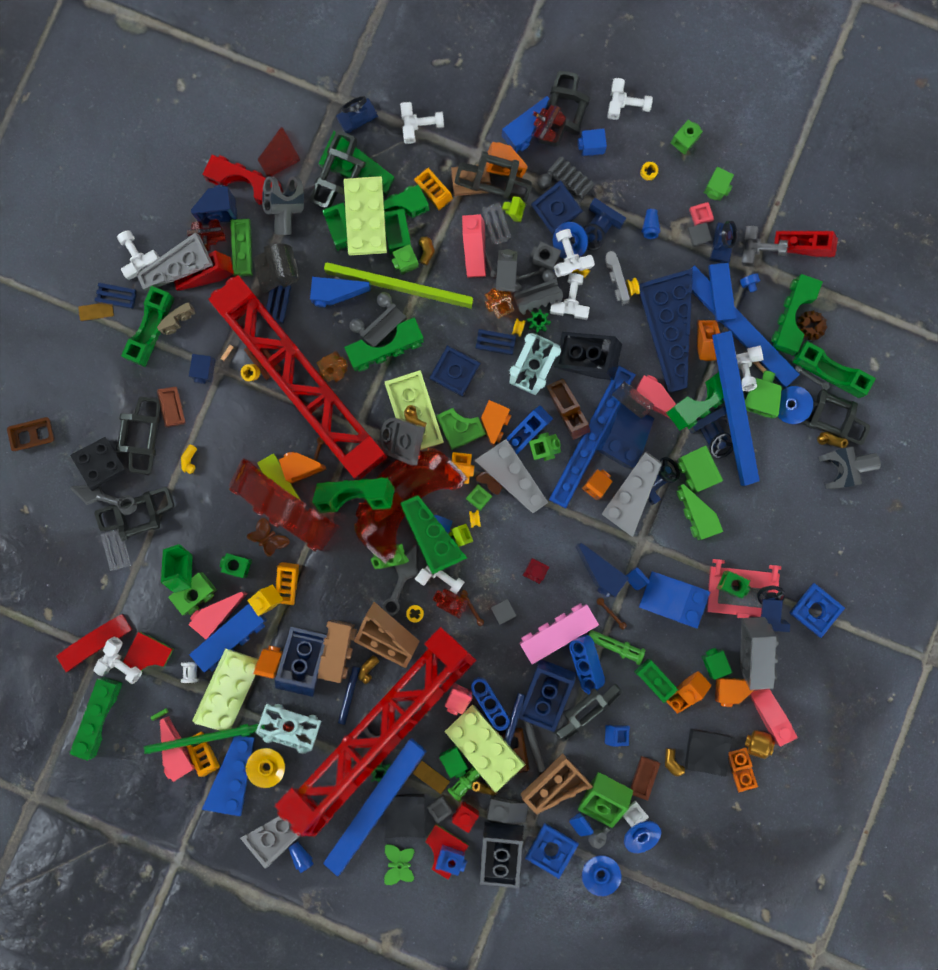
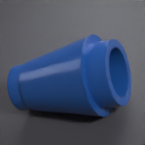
(651, 224)
(300, 857)

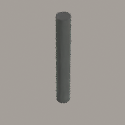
(534, 746)

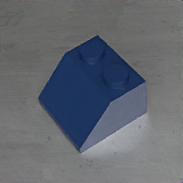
(215, 204)

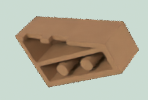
(386, 636)
(337, 651)
(555, 785)

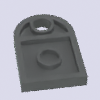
(403, 440)

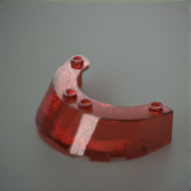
(281, 506)
(379, 527)

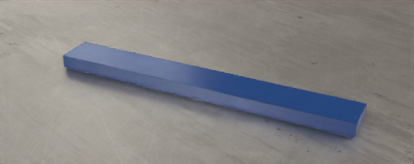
(746, 333)
(735, 408)
(586, 447)
(374, 807)

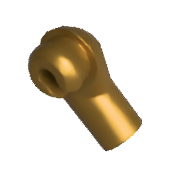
(428, 248)
(411, 416)
(830, 439)
(671, 764)
(483, 788)

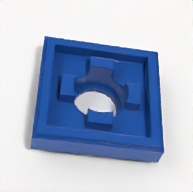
(830, 610)
(552, 864)

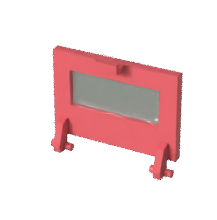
(748, 606)

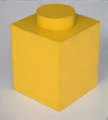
(265, 600)

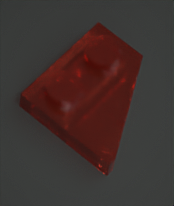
(278, 154)

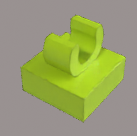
(515, 208)
(461, 535)

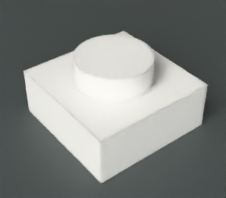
(635, 814)

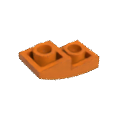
(742, 770)

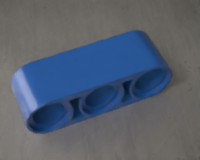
(587, 654)
(493, 712)

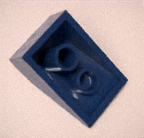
(625, 437)
(604, 575)
(300, 662)
(547, 695)

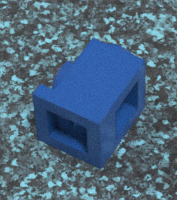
(447, 854)

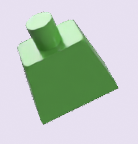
(765, 398)

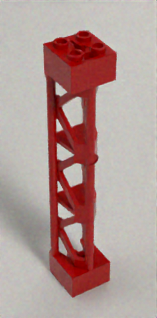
(237, 299)
(298, 805)

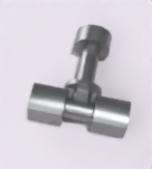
(754, 246)

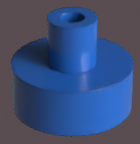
(750, 282)

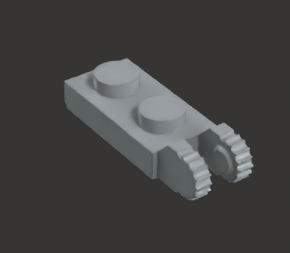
(617, 277)

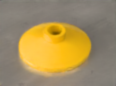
(256, 772)

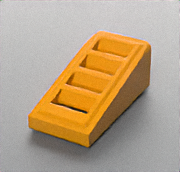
(440, 198)
(294, 568)
(214, 765)

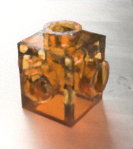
(499, 303)
(332, 367)

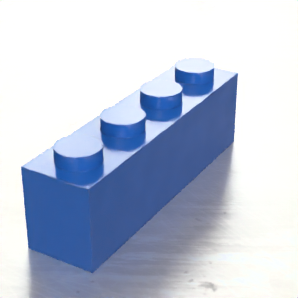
(229, 636)

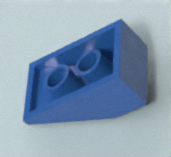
(674, 599)

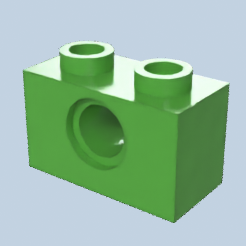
(205, 591)

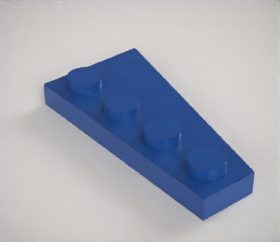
(231, 781)

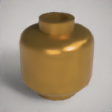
(760, 744)

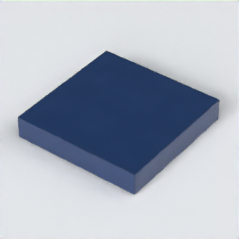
(556, 207)
(454, 371)

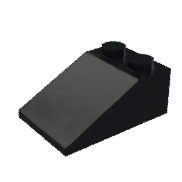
(589, 354)
(501, 854)

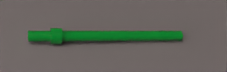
(243, 730)

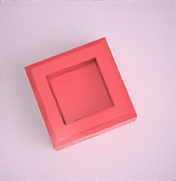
(701, 213)

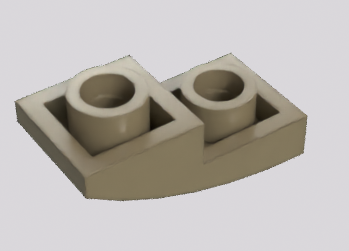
(171, 321)

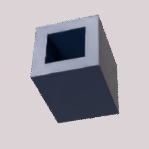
(202, 368)

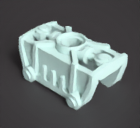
(526, 356)
(288, 738)

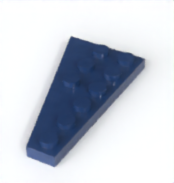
(668, 317)

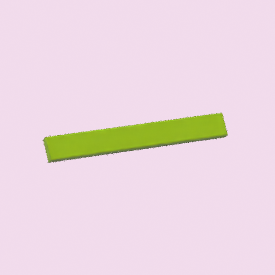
(399, 285)

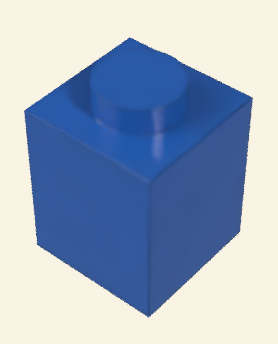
(592, 142)

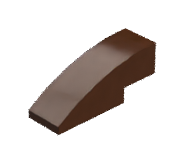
(568, 409)

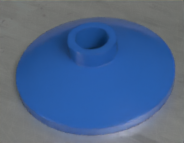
(579, 234)
(802, 408)
(642, 837)
(608, 882)

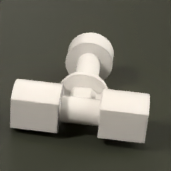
(619, 100)
(411, 121)
(138, 260)
(572, 261)
(571, 305)
(744, 362)
(425, 574)
(112, 659)

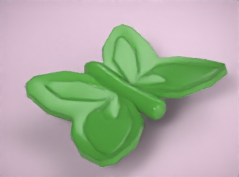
(400, 863)

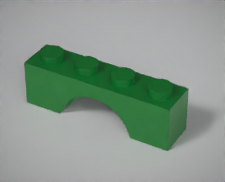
(410, 200)
(156, 308)
(789, 337)
(363, 355)
(848, 379)
(688, 410)
(332, 495)
(89, 732)

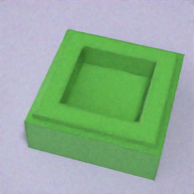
(479, 497)

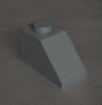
(506, 270)
(507, 810)

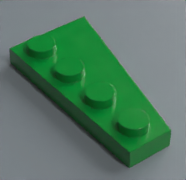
(345, 168)
(434, 542)

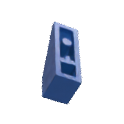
(521, 130)
(332, 291)
(529, 429)

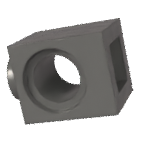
(551, 251)

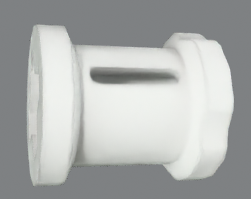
(189, 672)

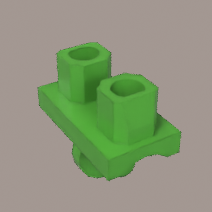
(398, 559)

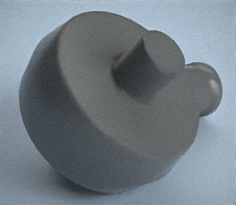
(598, 837)

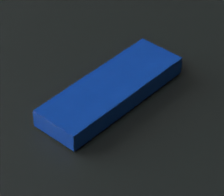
(722, 292)

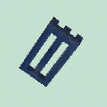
(100, 292)
(285, 302)
(498, 335)

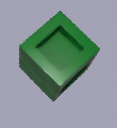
(243, 569)
(726, 582)
(716, 663)
(453, 762)

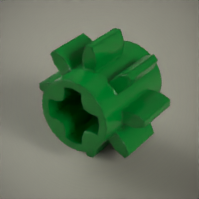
(534, 323)
(378, 778)

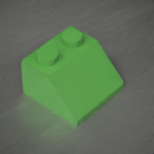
(699, 470)
(606, 800)

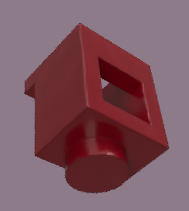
(535, 571)

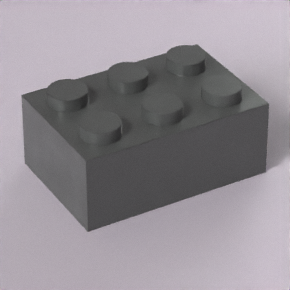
(758, 653)

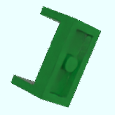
(336, 221)
(396, 230)
(176, 568)
(656, 680)

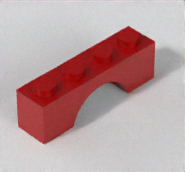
(222, 172)

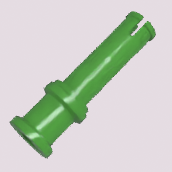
(624, 649)
(464, 784)

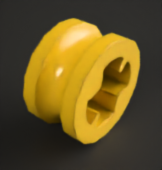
(654, 167)
(632, 287)
(518, 327)
(248, 377)
(474, 518)
(414, 619)

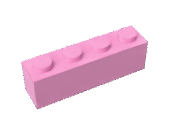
(559, 633)

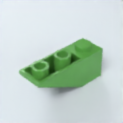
(702, 517)

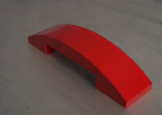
(93, 642)

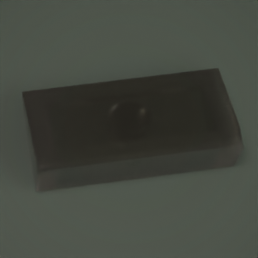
(633, 400)

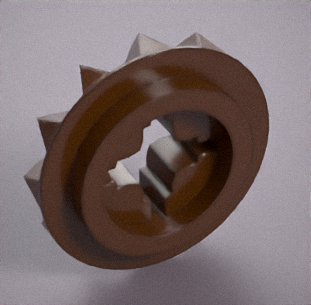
(804, 320)

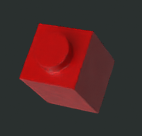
(465, 816)

